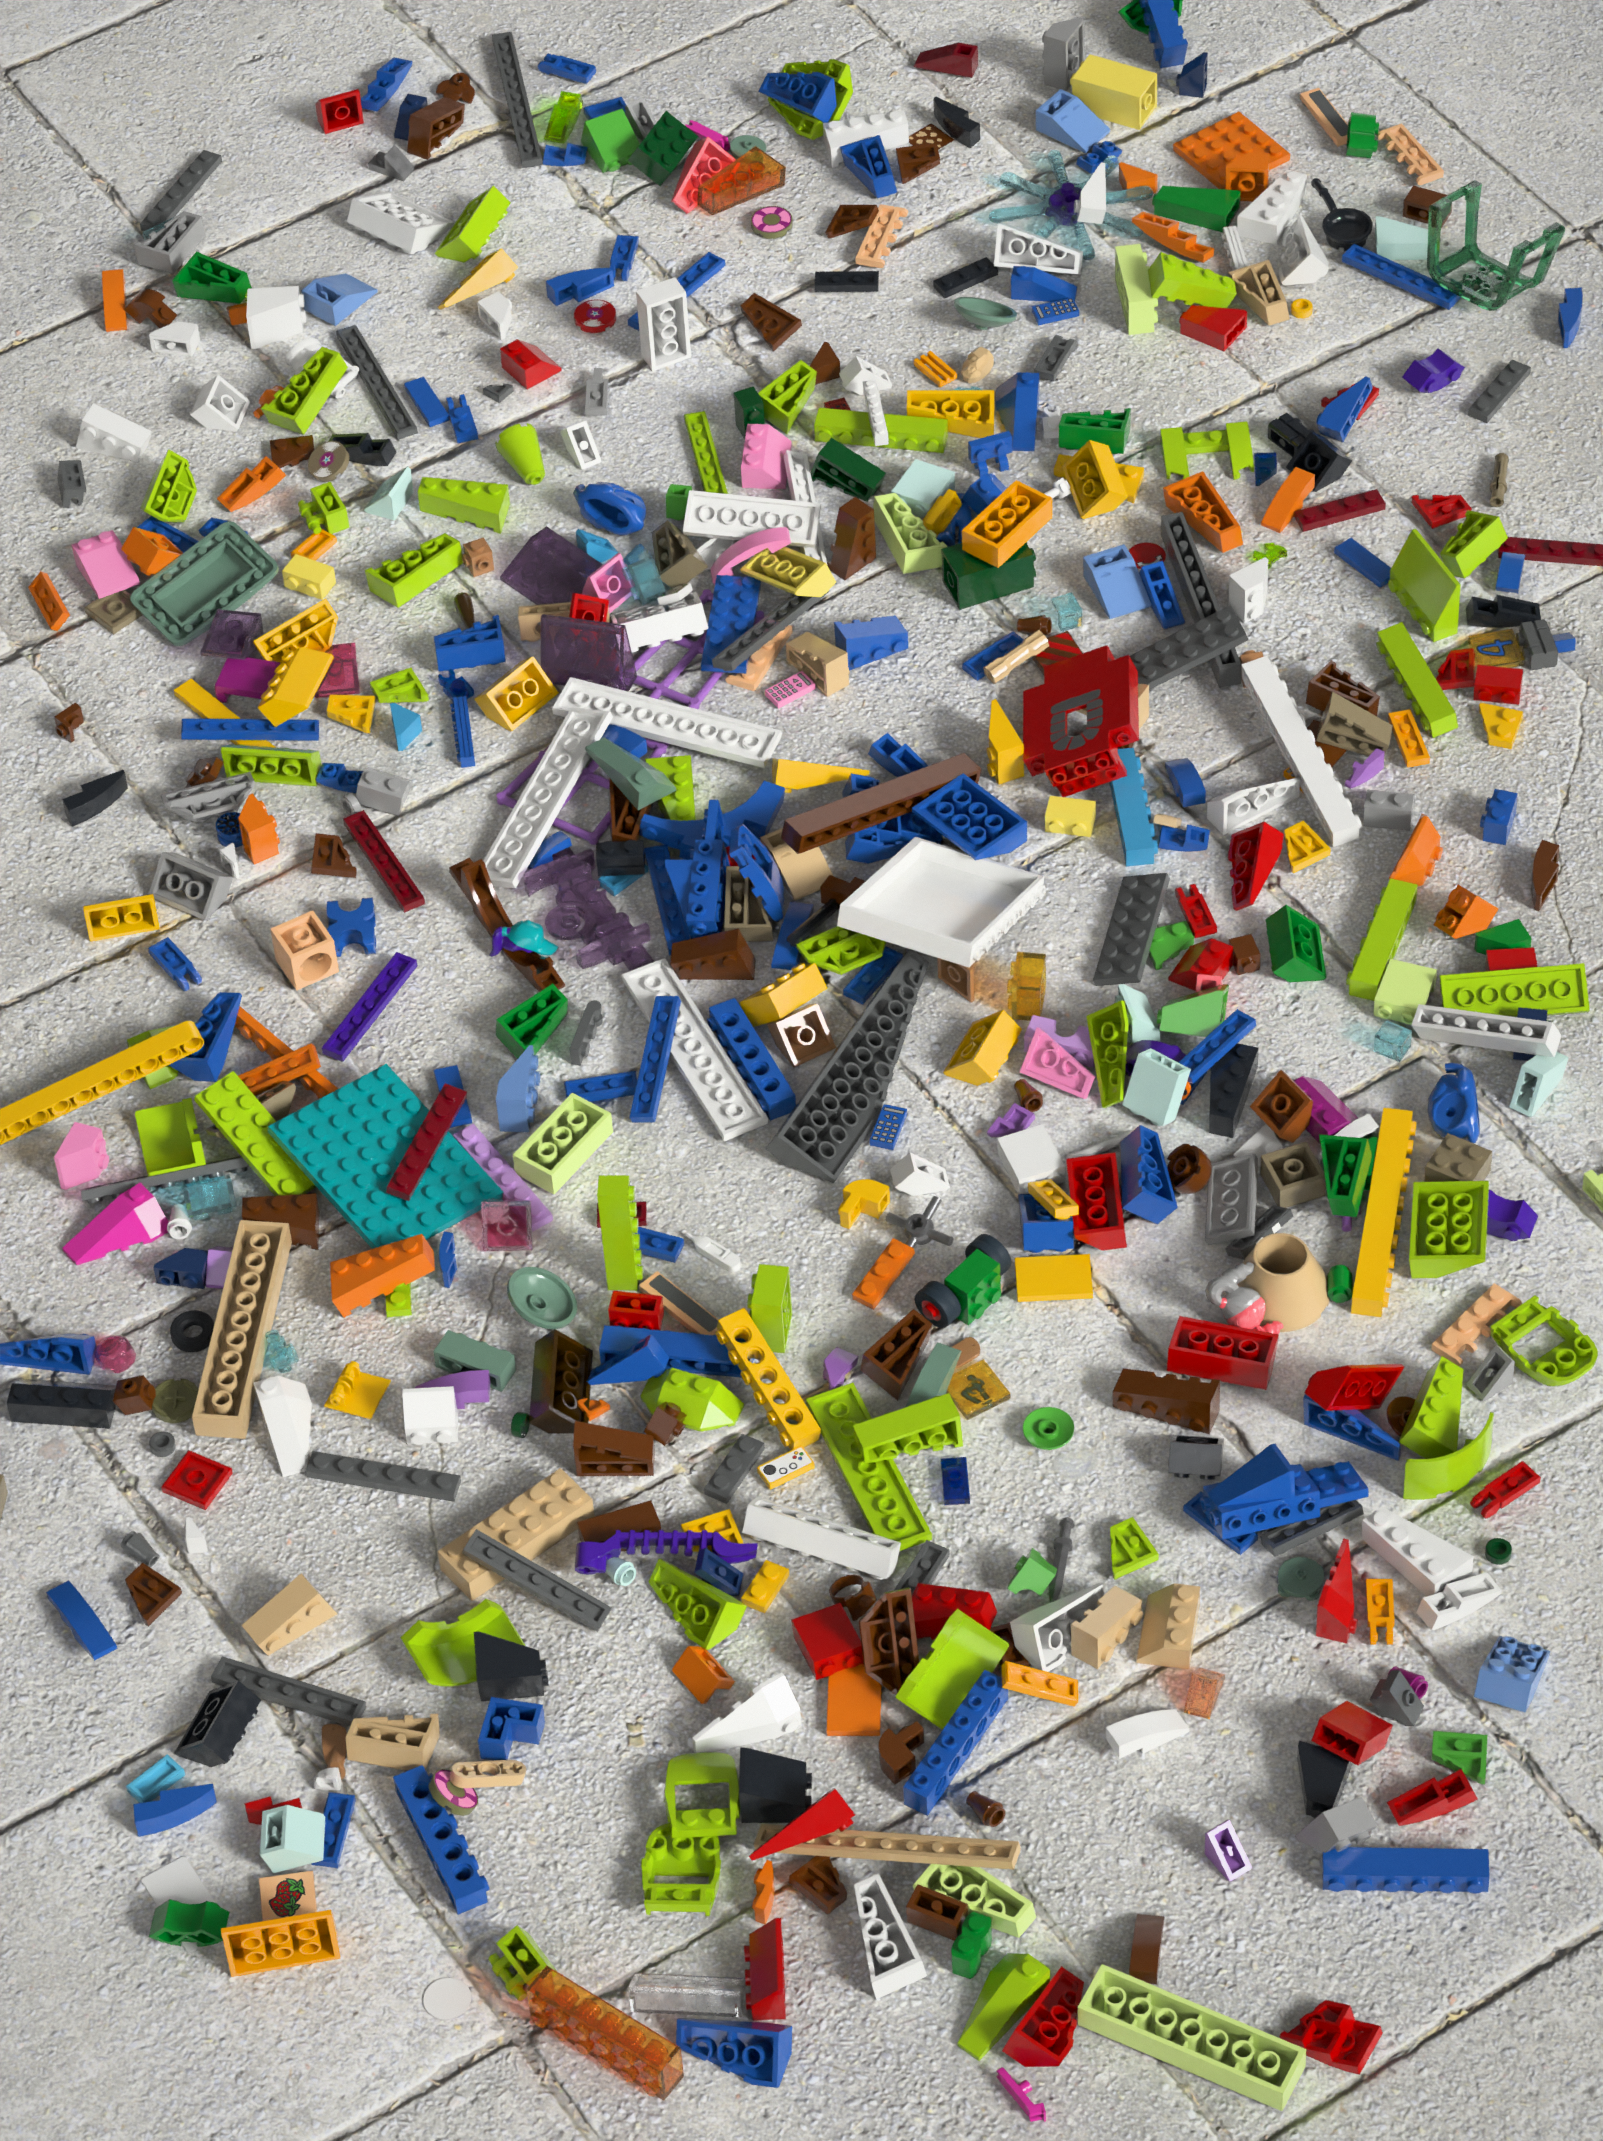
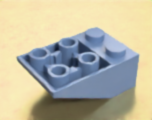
(1070, 121)
(335, 297)
(1115, 581)
(518, 1094)
(1511, 1673)

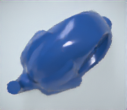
(611, 507)
(1454, 1104)

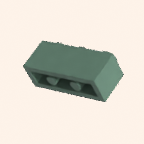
(462, 1354)

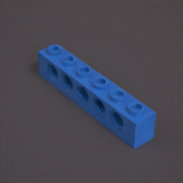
(751, 1059)
(955, 1743)
(462, 1894)

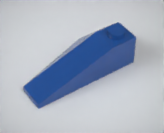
(1018, 408)
(216, 1030)
(1351, 1427)
(747, 2049)

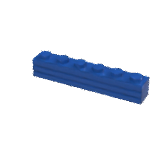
(463, 730)

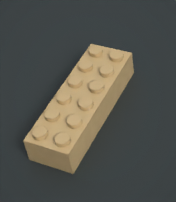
(525, 1525)

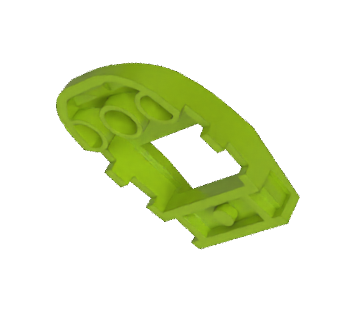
(1562, 1363)
(702, 1769)
(680, 1858)

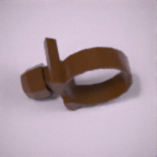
(858, 1603)

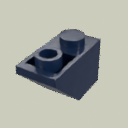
(183, 1269)

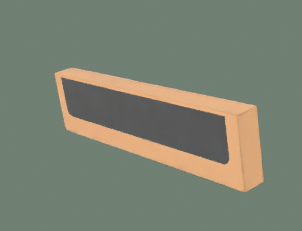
(1326, 115)
(680, 1305)

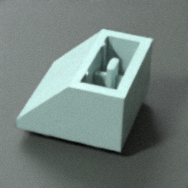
(1141, 1019)
(291, 1837)

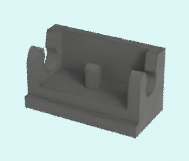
(71, 481)

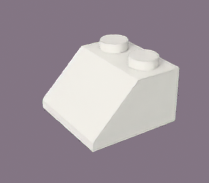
(220, 406)
(1249, 590)
(430, 1415)

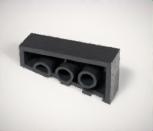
(1230, 1087)

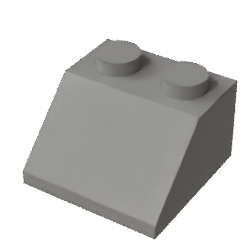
(383, 791)
(1388, 810)
(1339, 1827)

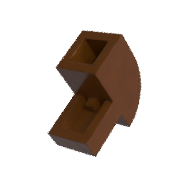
(151, 305)
(895, 1751)

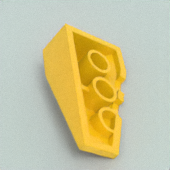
(803, 775)

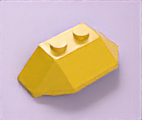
(309, 629)

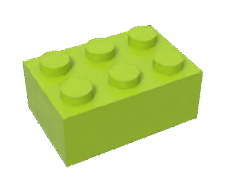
(771, 1305)

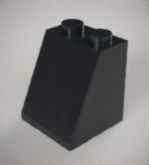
(508, 1669)
(772, 1787)

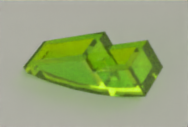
(563, 117)

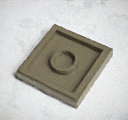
(113, 611)

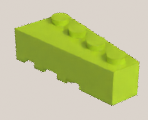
(1189, 283)
(307, 392)
(415, 570)
(680, 803)
(1435, 1416)
(910, 1430)

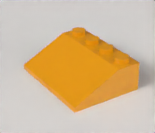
(281, 1943)

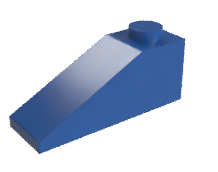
(1037, 285)
(1342, 412)
(1161, 595)
(633, 1364)

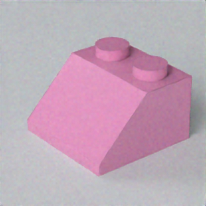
(609, 583)
(81, 1156)

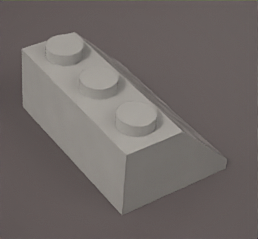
(1063, 52)
(189, 885)

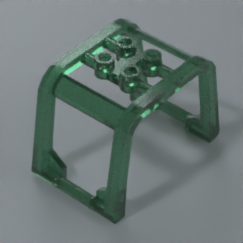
(1507, 275)

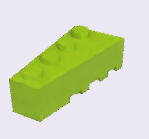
(465, 501)

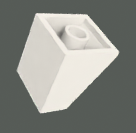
(274, 314)

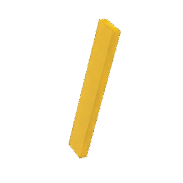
(210, 708)

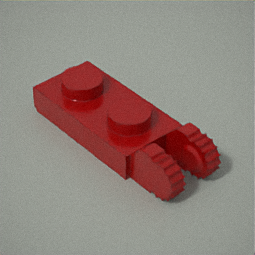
(1196, 912)
(1506, 1489)

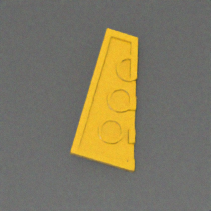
(1130, 475)

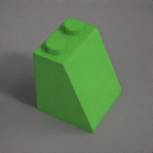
(609, 140)
(1195, 1013)

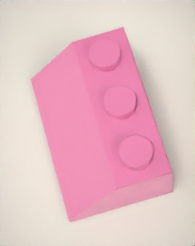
(764, 458)

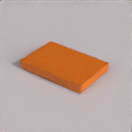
(853, 1703)

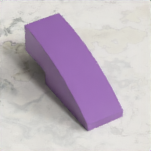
(468, 1386)

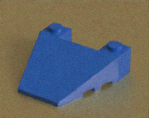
(888, 837)

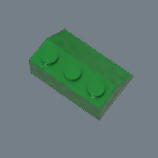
(1295, 946)

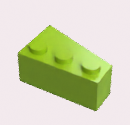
(788, 395)
(1473, 543)

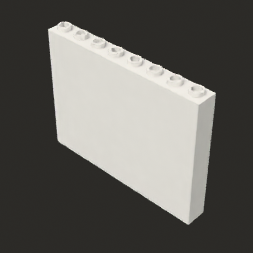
(941, 902)

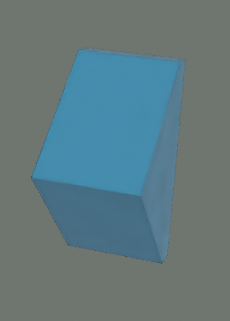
(595, 546)
(406, 725)

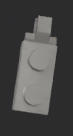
(596, 394)

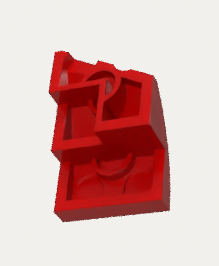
(1335, 2036)

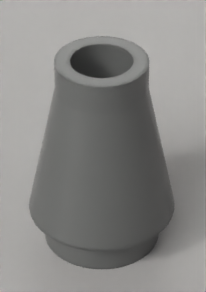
(138, 1548)

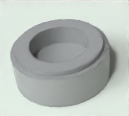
(350, 804)

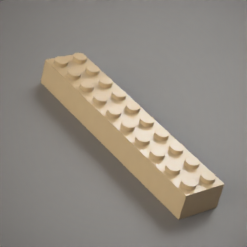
(240, 1328)

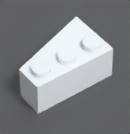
(112, 435)

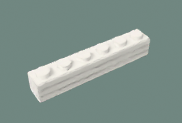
(1233, 248)
(875, 412)

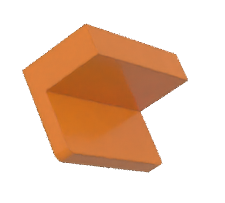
(701, 1673)

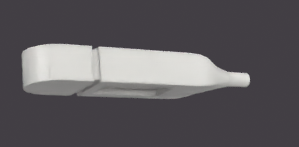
(716, 1252)

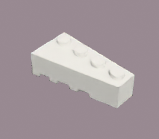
(890, 126)
(1027, 249)
(1415, 1552)
(888, 1945)

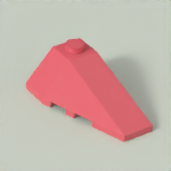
(701, 164)

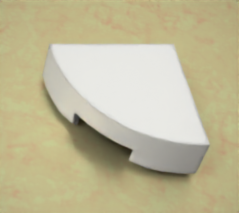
(328, 1779)

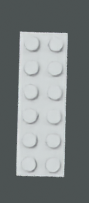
(740, 516)

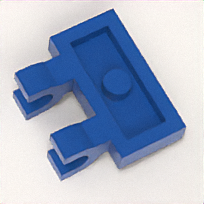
(990, 447)

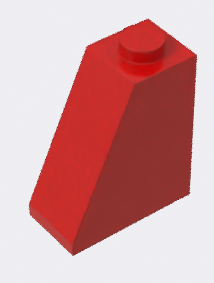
(1213, 325)

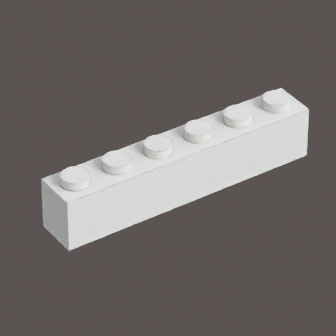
(1486, 1030)
(821, 1538)

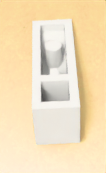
(1092, 199)

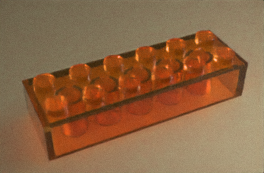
(605, 2033)

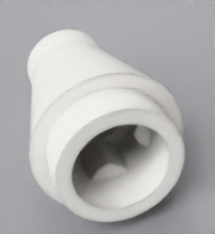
(179, 1223)

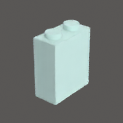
(923, 485)
(1156, 1087)

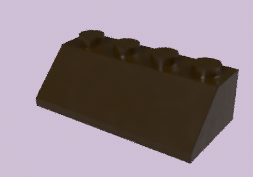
(558, 1381)

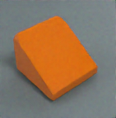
(237, 313)

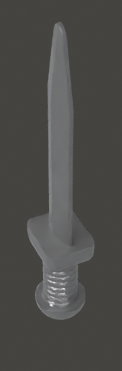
(1062, 1546)

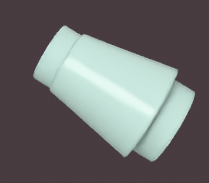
(620, 1571)

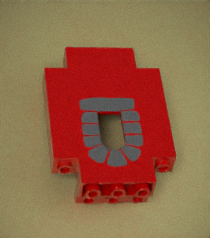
(1111, 698)

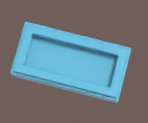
(155, 1779)

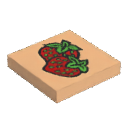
(287, 1895)

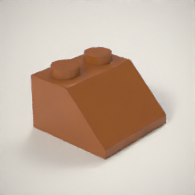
(1284, 1107)

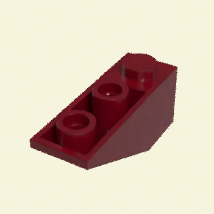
(952, 59)

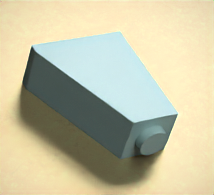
(1400, 240)
(1537, 1081)

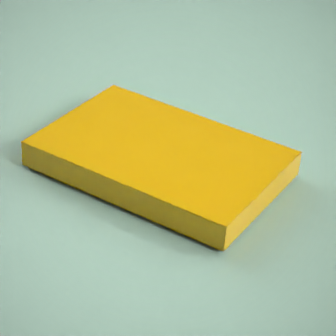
(1053, 1278)

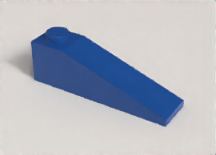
(806, 93)
(56, 1353)

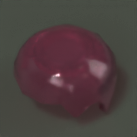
(115, 1353)

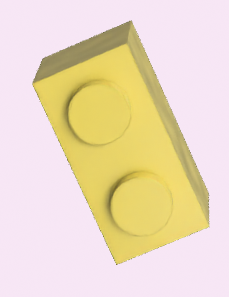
(308, 577)
(1070, 816)

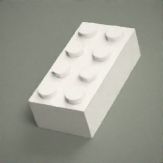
(663, 324)

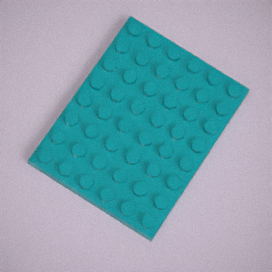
(354, 1146)

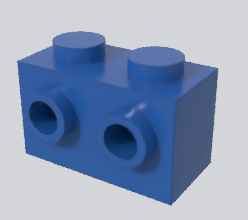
(1499, 816)

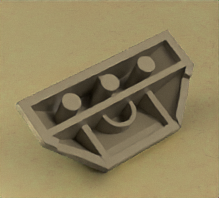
(276, 1102)

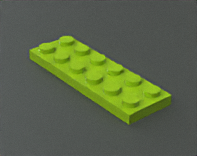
(1501, 992)
(245, 1126)

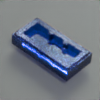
(955, 1481)

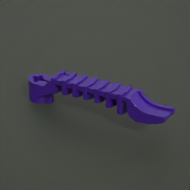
(593, 1556)

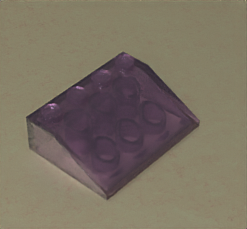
(549, 569)
(586, 652)

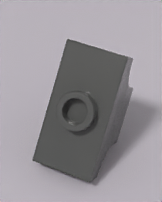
(1397, 1699)

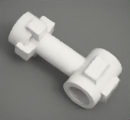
(1060, 488)

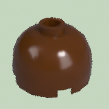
(1188, 1169)

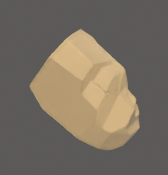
(977, 365)

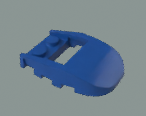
(766, 881)

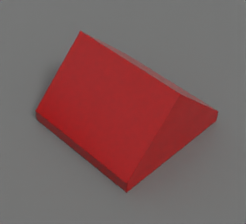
(588, 608)

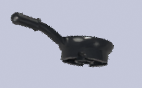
(1344, 225)

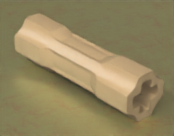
(1003, 665)

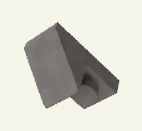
(392, 164)

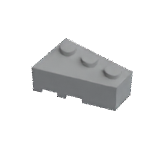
(172, 244)

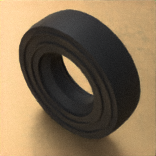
(187, 1319)

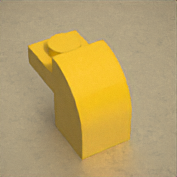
(865, 1197)

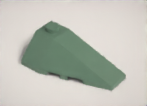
(633, 776)

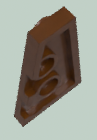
(770, 320)

